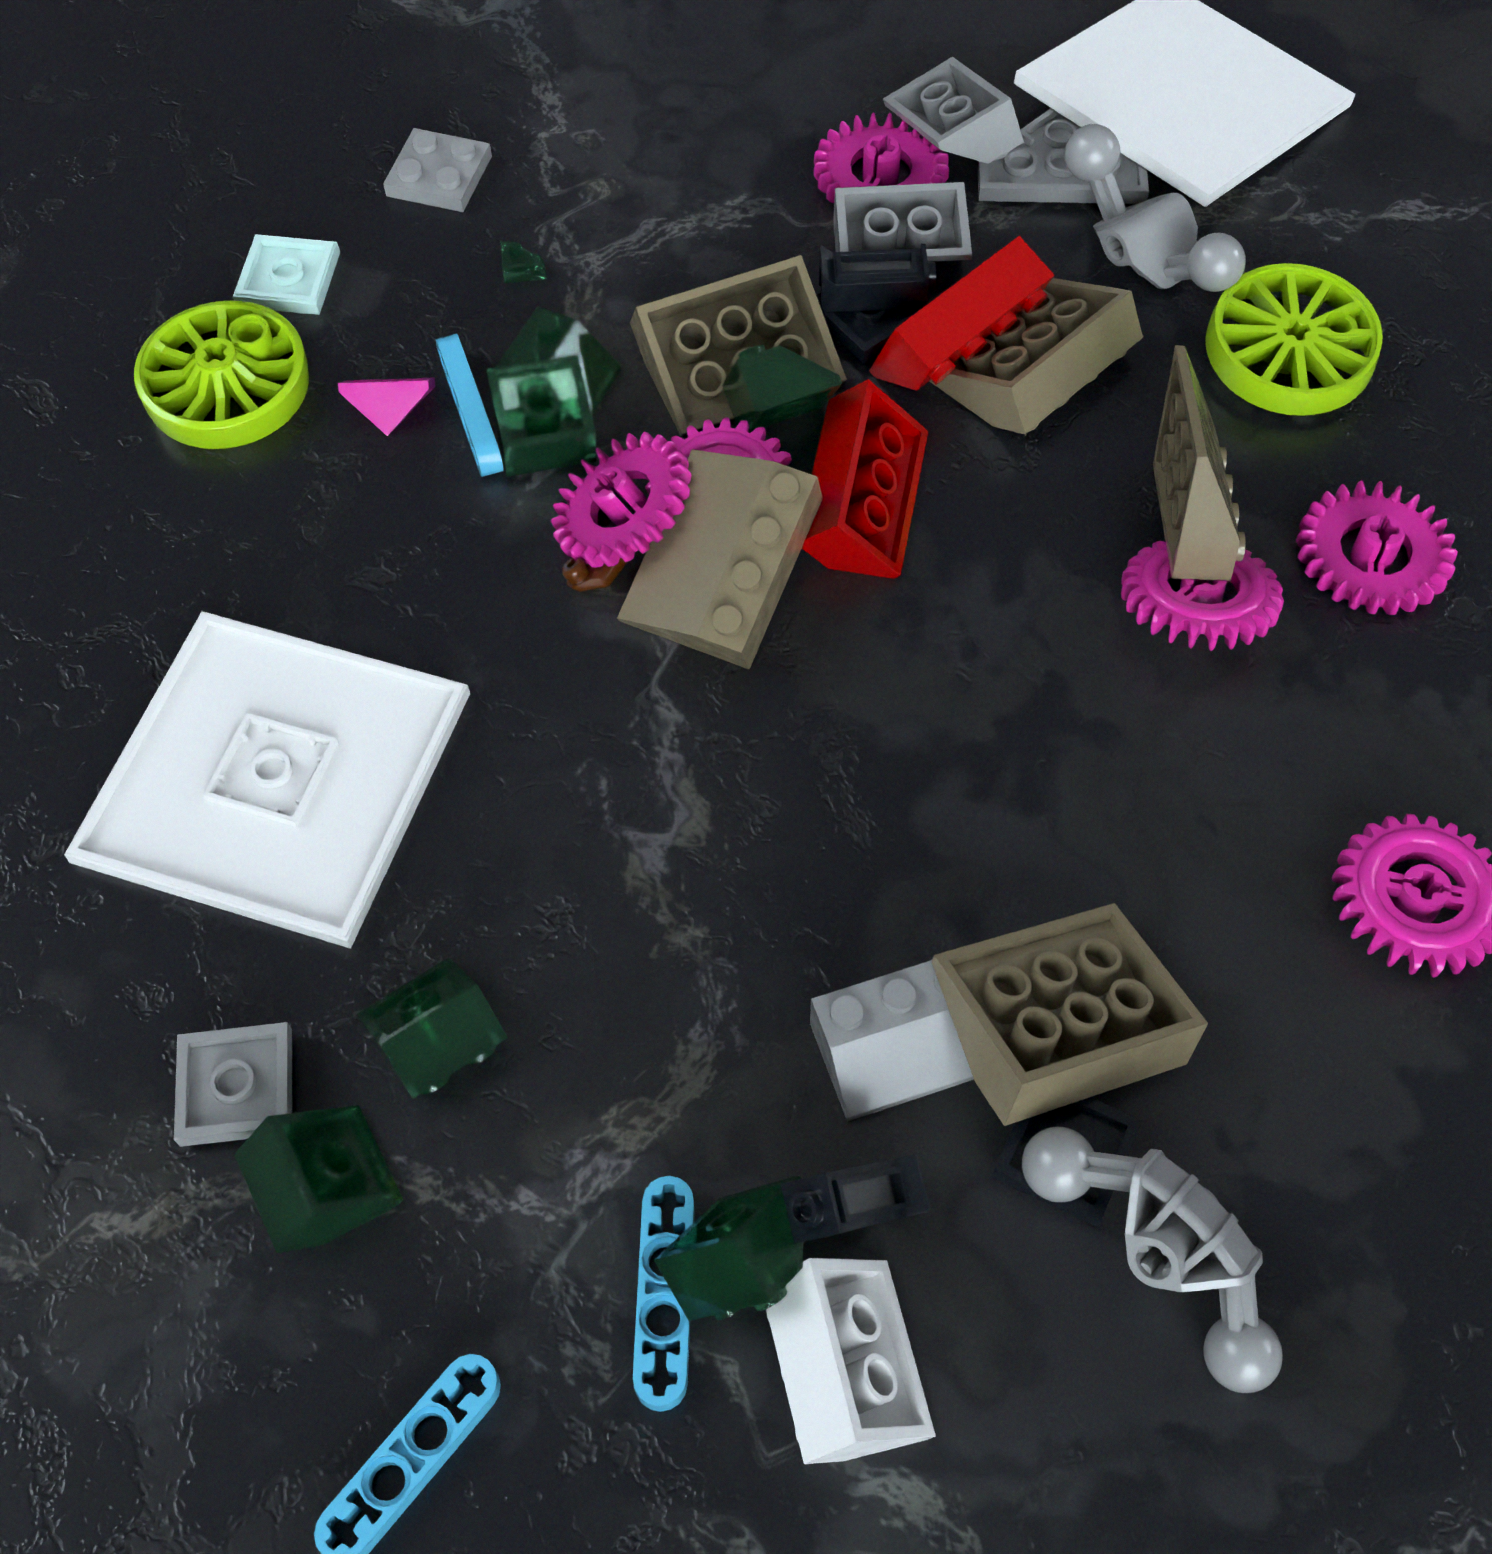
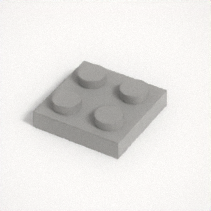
(438, 170)
(231, 1082)

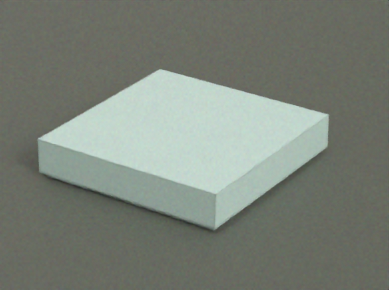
(287, 273)

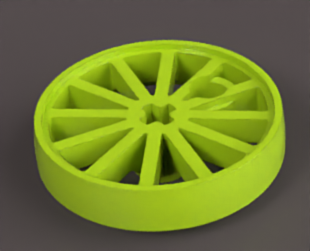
(1293, 340)
(222, 367)

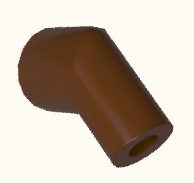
(585, 578)

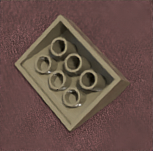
(697, 335)
(1046, 355)
(1193, 484)
(725, 557)
(1065, 1012)

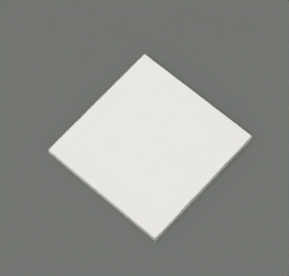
(1185, 93)
(271, 778)

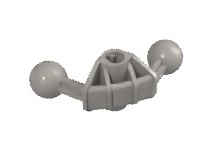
(1155, 234)
(1174, 1242)

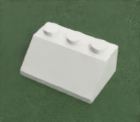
(848, 1361)

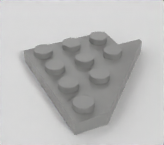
(1039, 171)

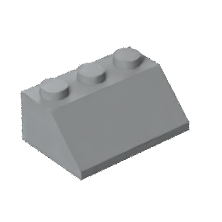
(959, 112)
(904, 219)
(888, 1040)

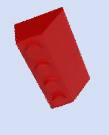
(963, 317)
(868, 483)

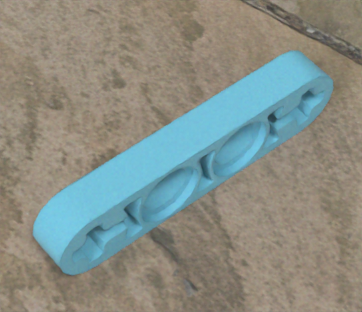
(469, 405)
(654, 1292)
(401, 1451)

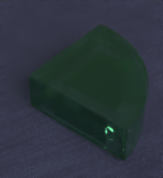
(520, 263)

